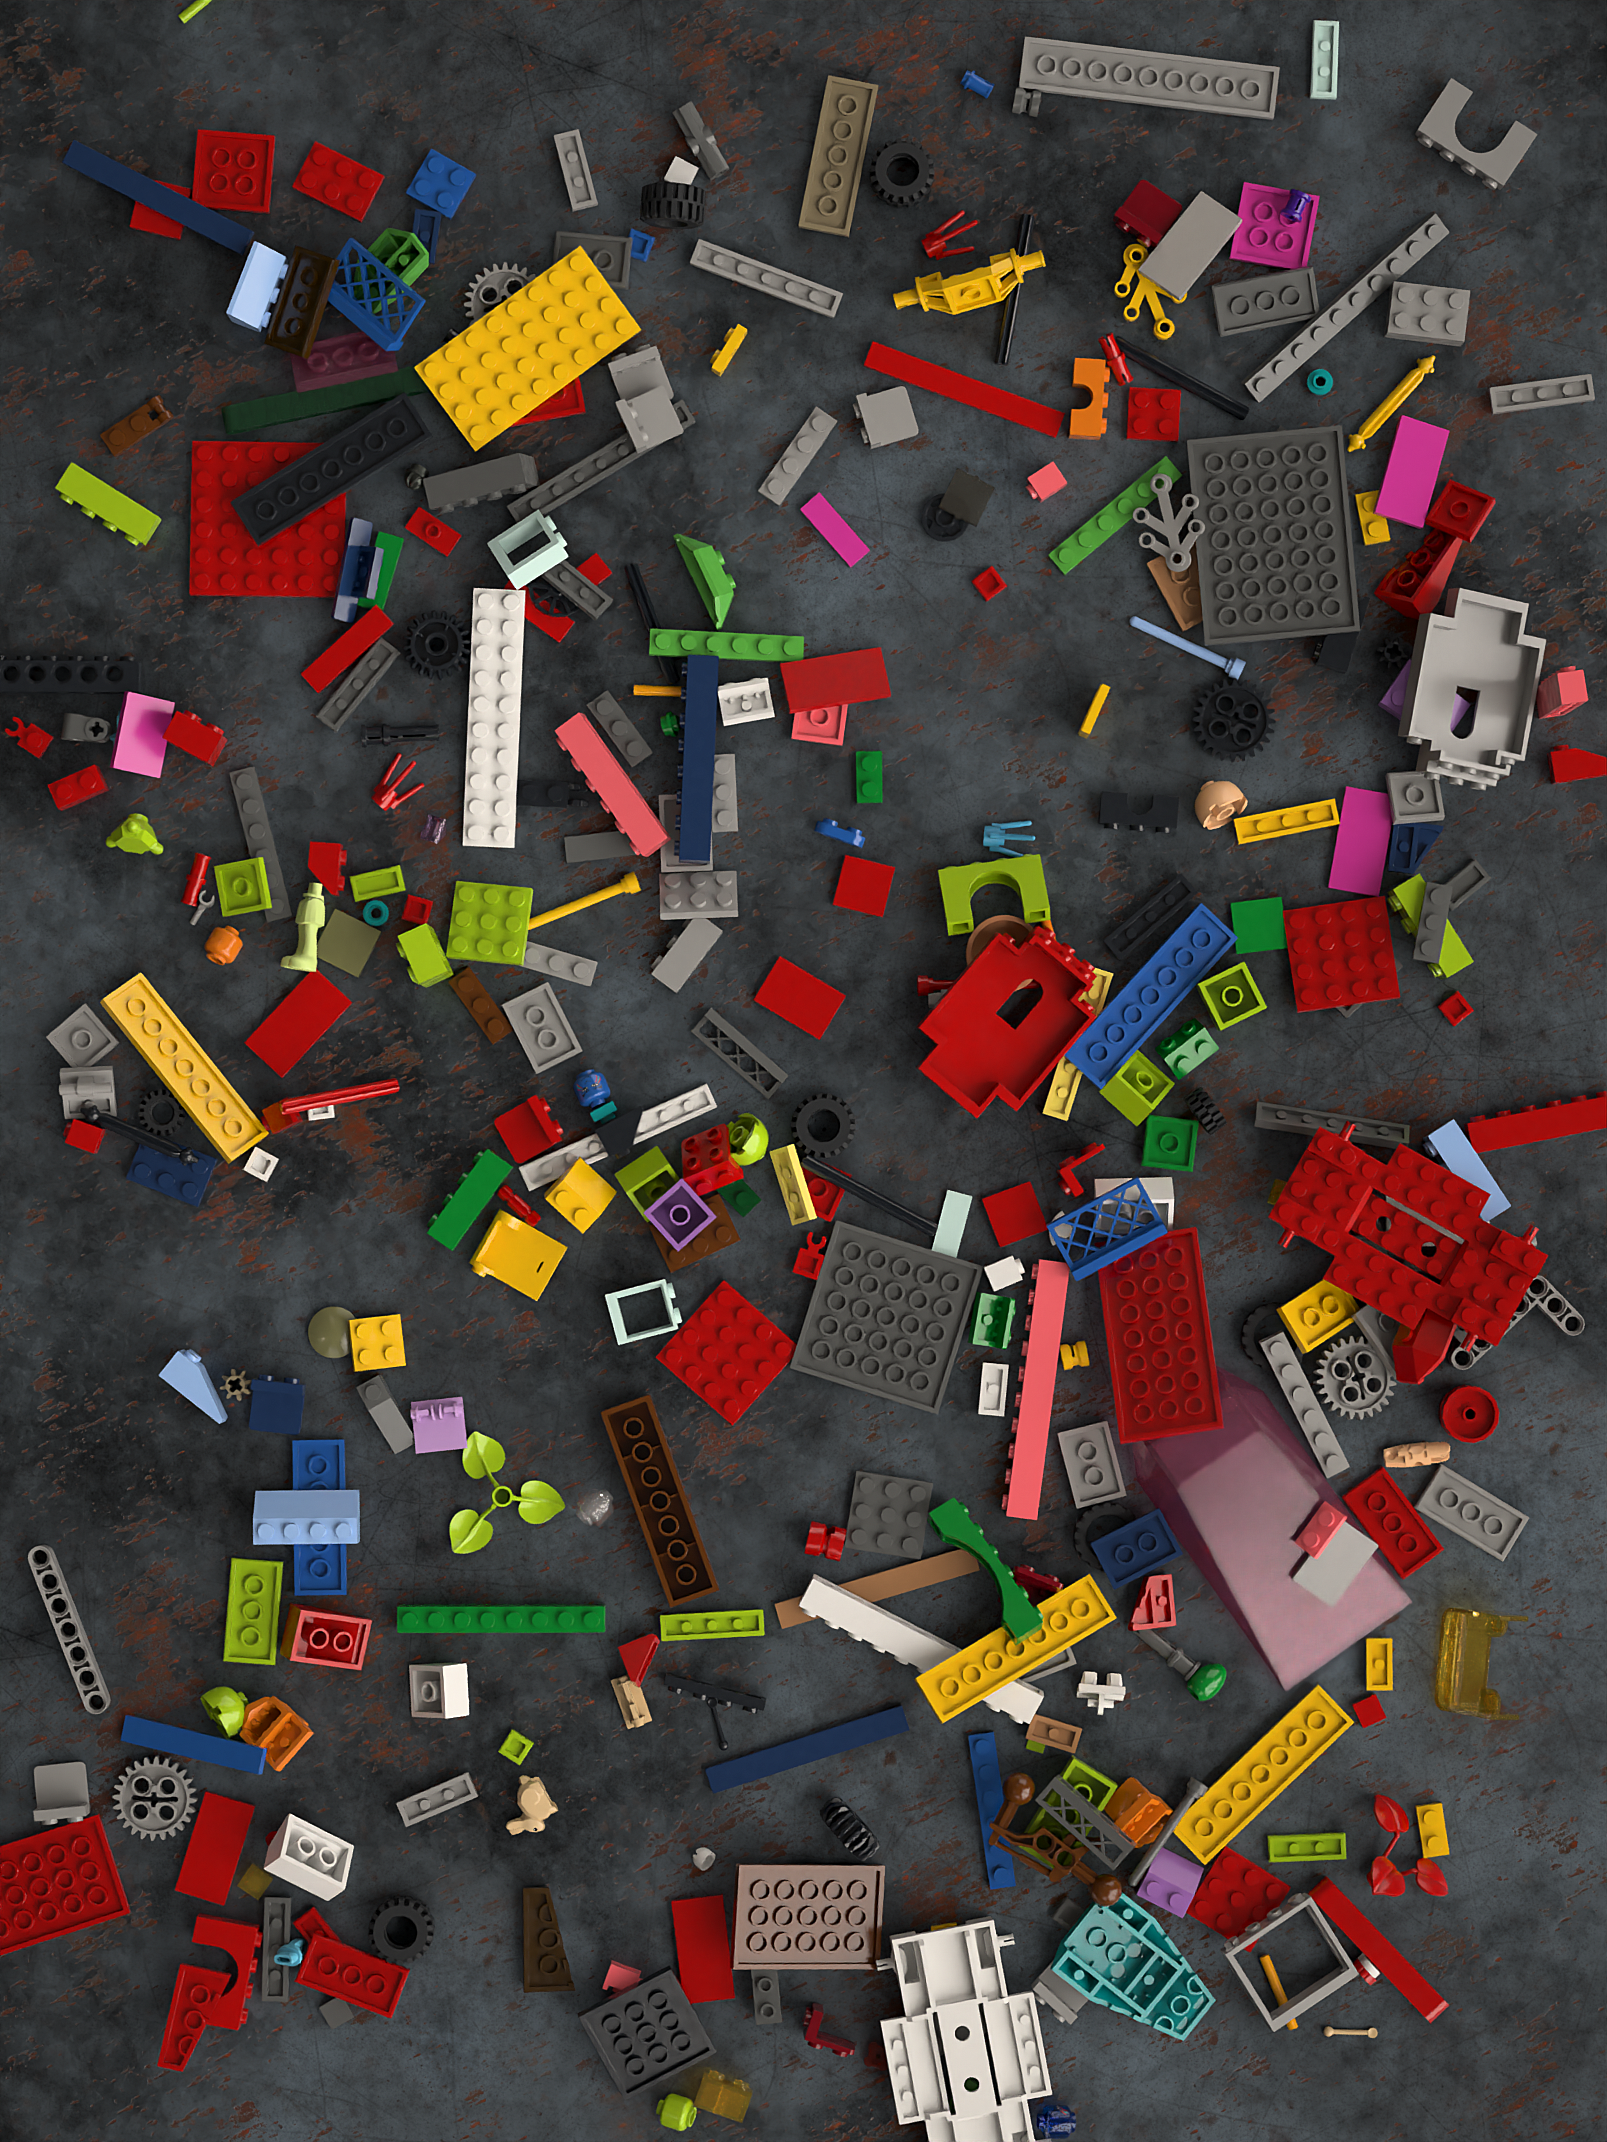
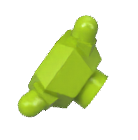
(135, 836)

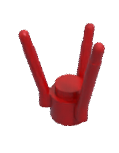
(935, 243)
(385, 794)

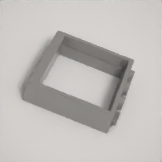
(1313, 1993)

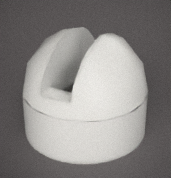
(703, 1858)

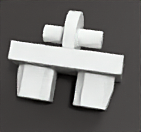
(1111, 1691)

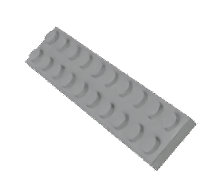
(1149, 78)

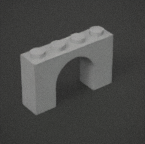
(1439, 131)

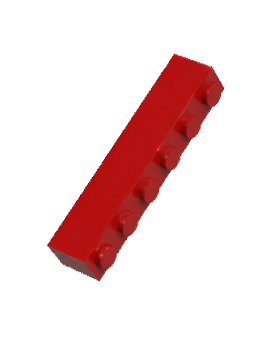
(1538, 1124)

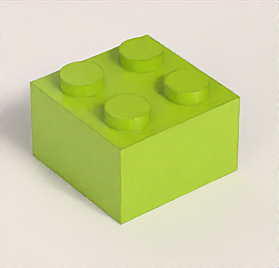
(1231, 996)

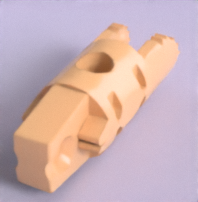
(1416, 1454)

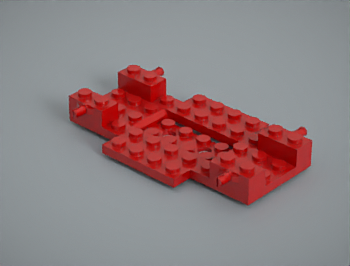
(1478, 1278)

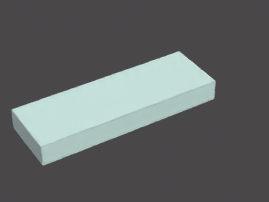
(1324, 59)
(951, 1223)

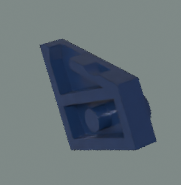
(1410, 845)

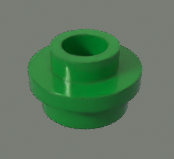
(670, 724)

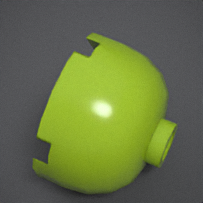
(747, 1139)
(226, 1709)

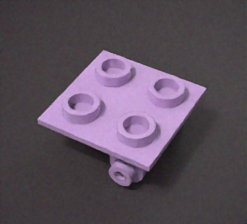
(438, 1425)

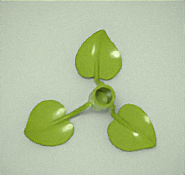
(537, 1504)

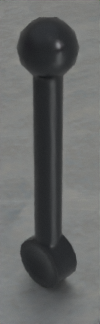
(712, 1703)

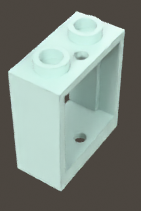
(538, 561)
(617, 1319)

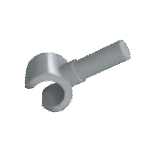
(201, 908)

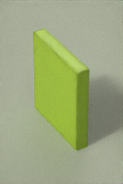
(1035, 1746)

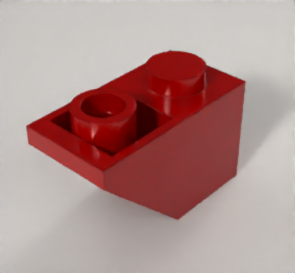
(326, 863)

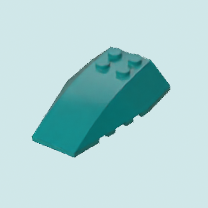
(1132, 1967)

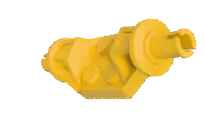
(973, 288)

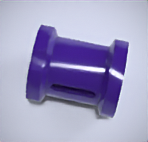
(1295, 205)

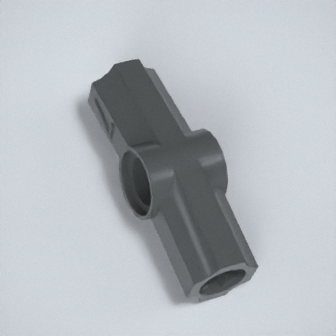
(700, 140)

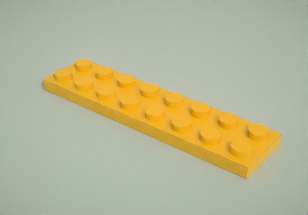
(184, 1067)
(998, 1661)
(1262, 1773)

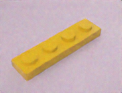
(1286, 821)

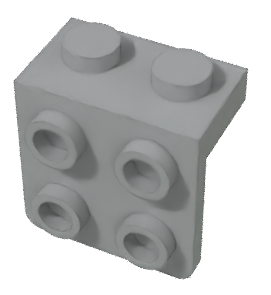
(639, 373)
(885, 417)
(61, 1792)
(1058, 1994)

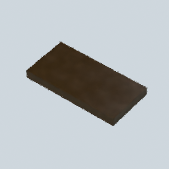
(302, 302)

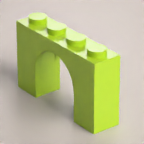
(1020, 873)

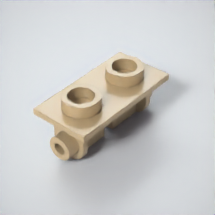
(631, 1702)

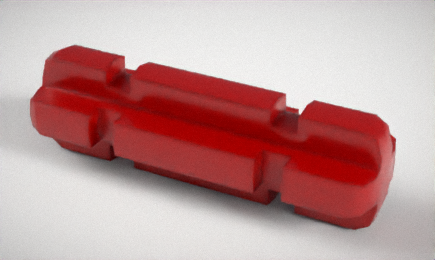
(519, 1205)

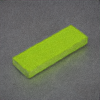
(1306, 1847)

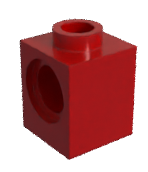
(84, 1135)

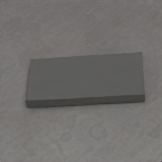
(1265, 300)

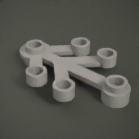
(1170, 527)

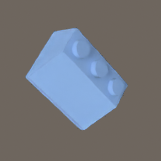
(257, 287)

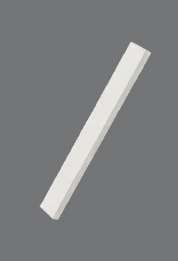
(591, 1148)

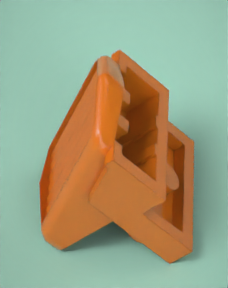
(275, 1727)
(1138, 1812)

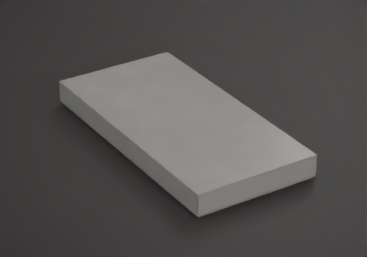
(1190, 245)
(1471, 1512)

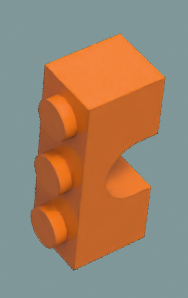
(1088, 422)

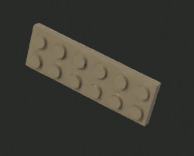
(838, 156)

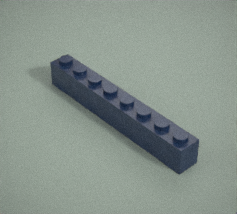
(698, 759)

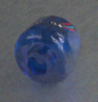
(1056, 2122)

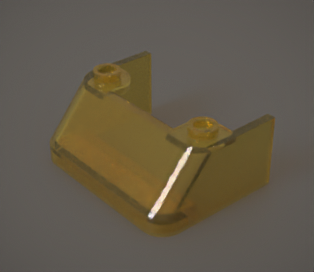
(1465, 1662)

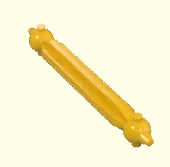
(1391, 403)

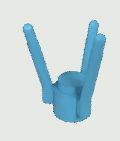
(995, 836)

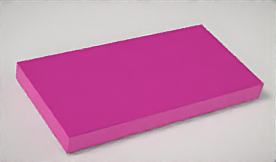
(1411, 472)
(1361, 842)

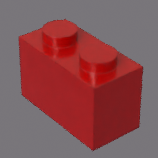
(78, 787)

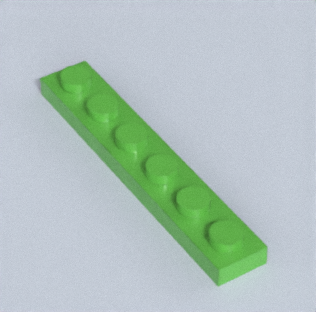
(1111, 518)
(726, 645)

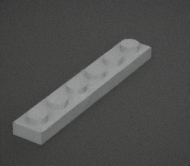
(766, 278)
(1304, 1404)

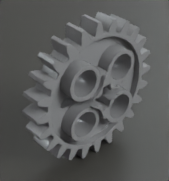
(497, 281)
(1334, 1386)
(155, 1774)

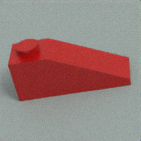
(1574, 764)

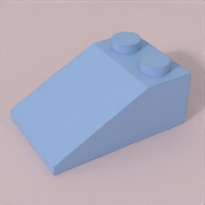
(192, 1380)

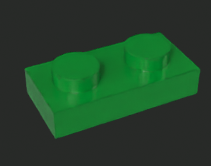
(869, 776)

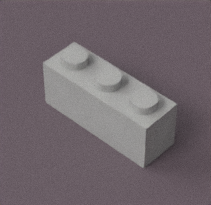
(685, 952)

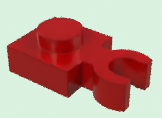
(32, 738)
(810, 1261)

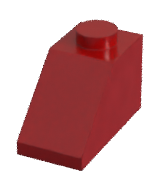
(277, 1122)

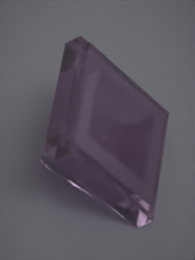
(434, 829)

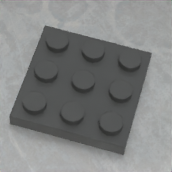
(888, 1514)

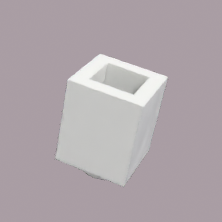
(1004, 1272)

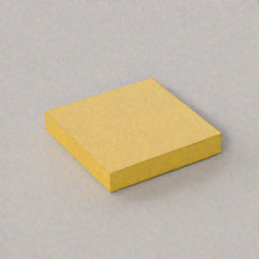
(1093, 710)

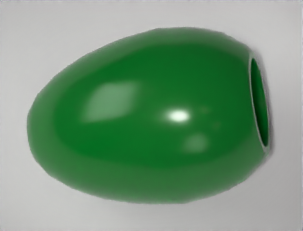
(1206, 1681)

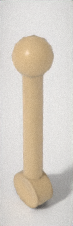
(1371, 2032)

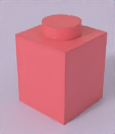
(1045, 482)

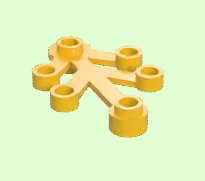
(1146, 288)

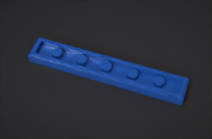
(194, 1744)

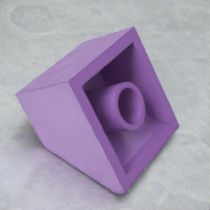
(1170, 1882)

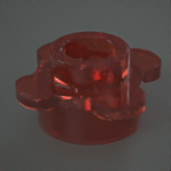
(871, 2059)

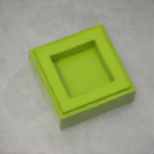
(516, 1747)

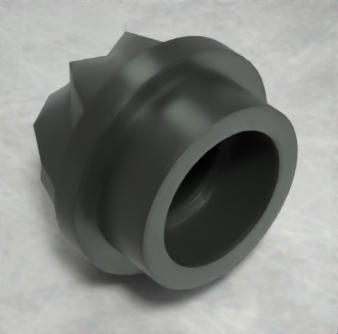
(414, 476)

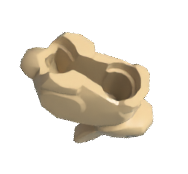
(534, 1804)

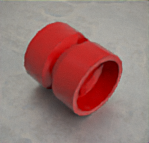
(825, 1541)

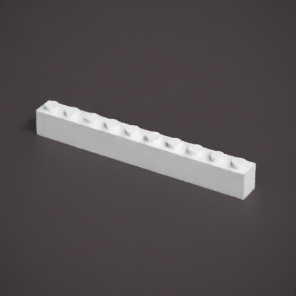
(905, 1641)

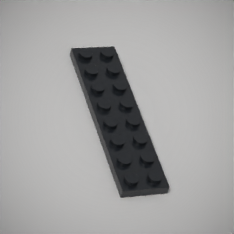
(331, 469)

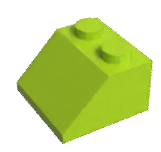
(1137, 1088)
(647, 1179)

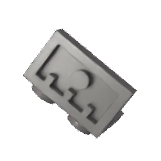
(649, 419)

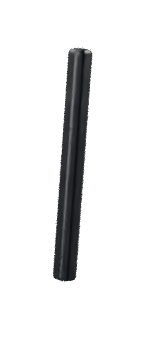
(1013, 298)
(1182, 379)
(869, 1195)

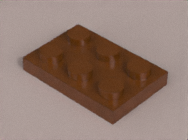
(711, 1239)

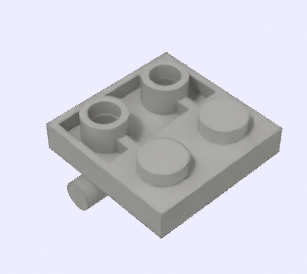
(87, 1087)

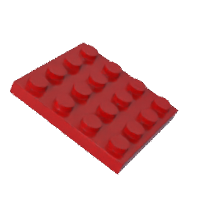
(1341, 954)
(728, 1352)

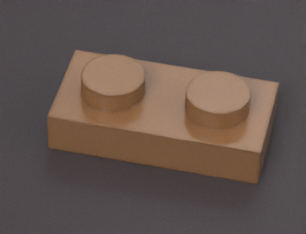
(1053, 1733)

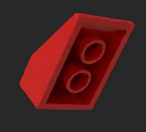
(325, 1637)

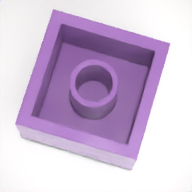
(680, 1214)

